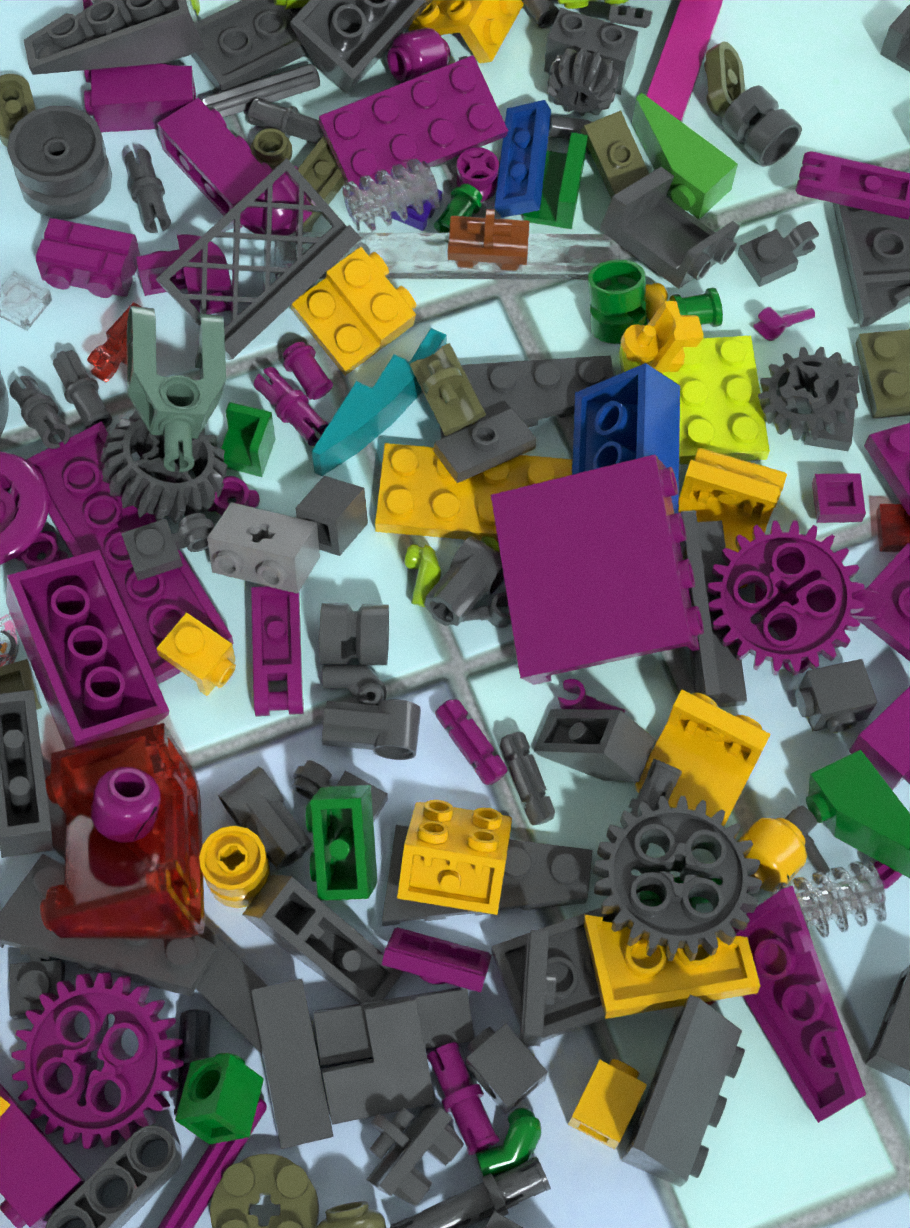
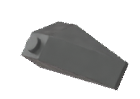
(116, 36)

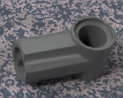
(472, 573)
(386, 729)
(259, 806)

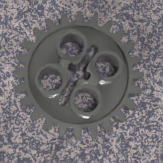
(675, 921)

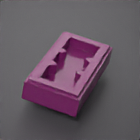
(437, 959)

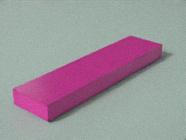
(683, 55)

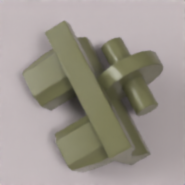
(448, 390)

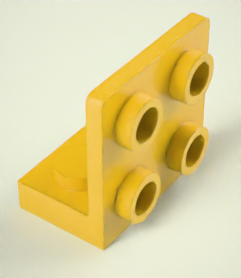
(455, 857)

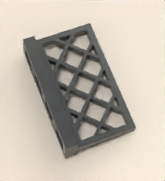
(293, 280)

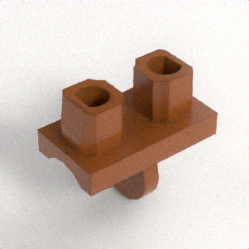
(488, 241)

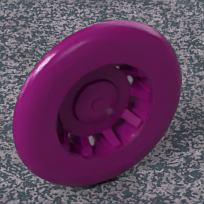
(22, 510)

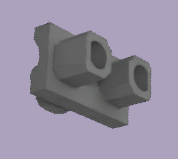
(427, 1133)

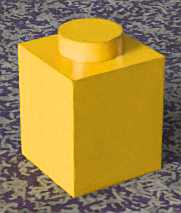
(608, 1102)

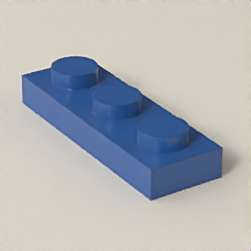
(523, 159)

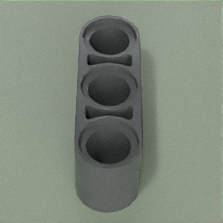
(126, 1165)

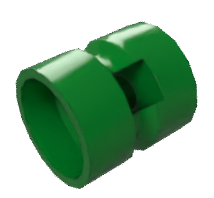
(616, 299)

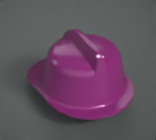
(282, 220)

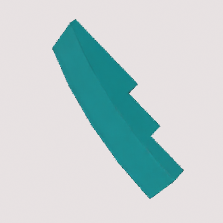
(372, 410)

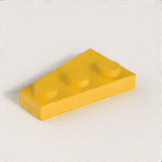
(639, 983)

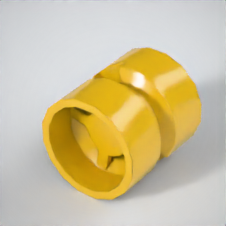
(234, 865)

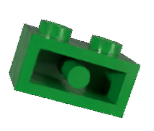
(342, 842)

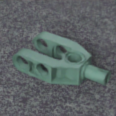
(174, 404)

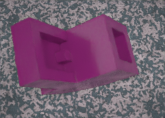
(218, 281)

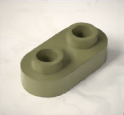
(724, 77)
(15, 103)

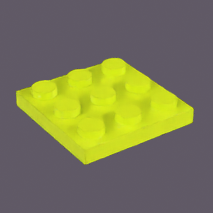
(718, 399)

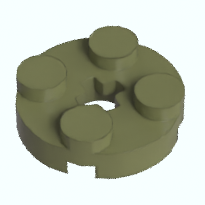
(259, 1176)

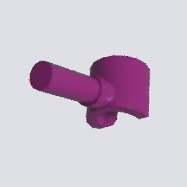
(773, 325)
(583, 701)

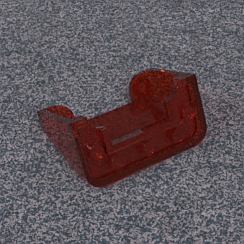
(128, 887)

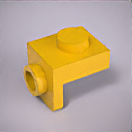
(199, 653)

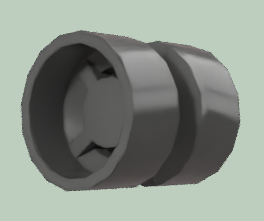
(761, 125)
(354, 634)

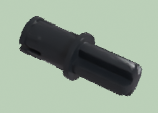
(195, 1035)

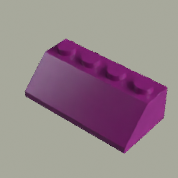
(84, 650)

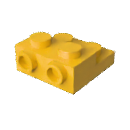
(355, 310)

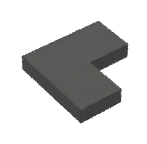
(395, 1075)

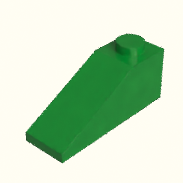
(862, 810)

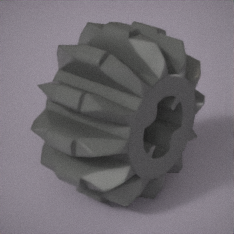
(583, 81)

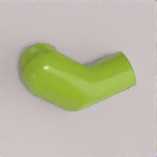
(429, 571)

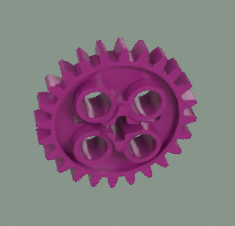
(812, 629)
(57, 1042)

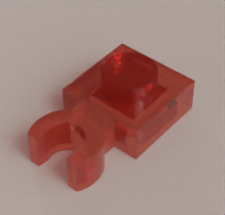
(113, 352)

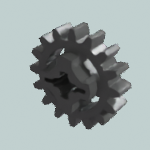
(805, 393)

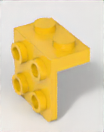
(479, 22)
(728, 497)
(710, 750)

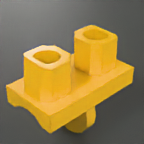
(663, 338)

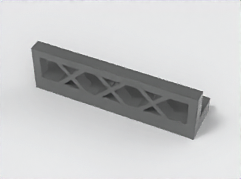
(713, 666)

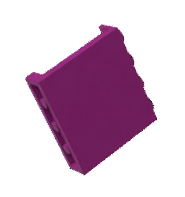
(595, 568)

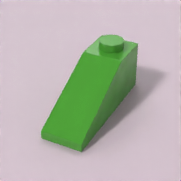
(698, 167)

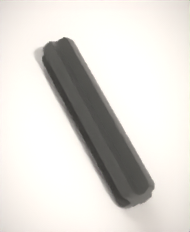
(268, 89)

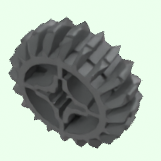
(149, 484)

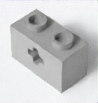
(264, 547)

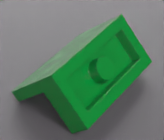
(561, 185)

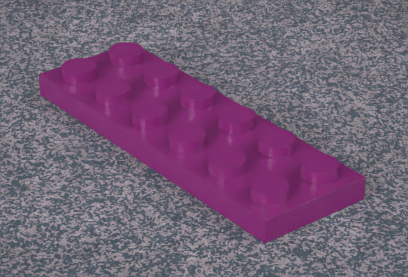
(94, 521)

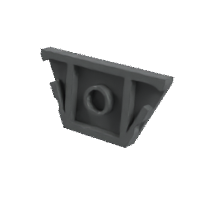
(876, 260)

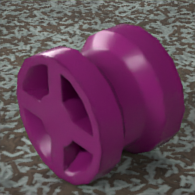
(477, 163)

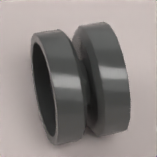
(60, 161)

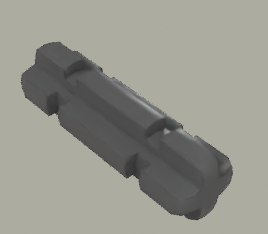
(527, 778)

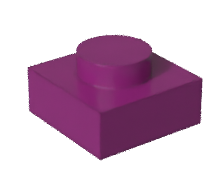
(838, 498)

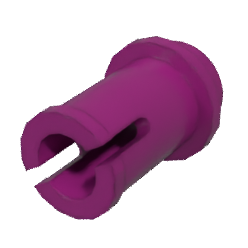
(301, 361)

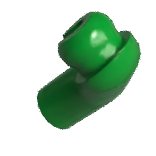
(517, 1147)

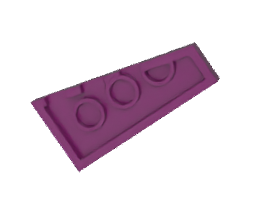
(798, 1007)

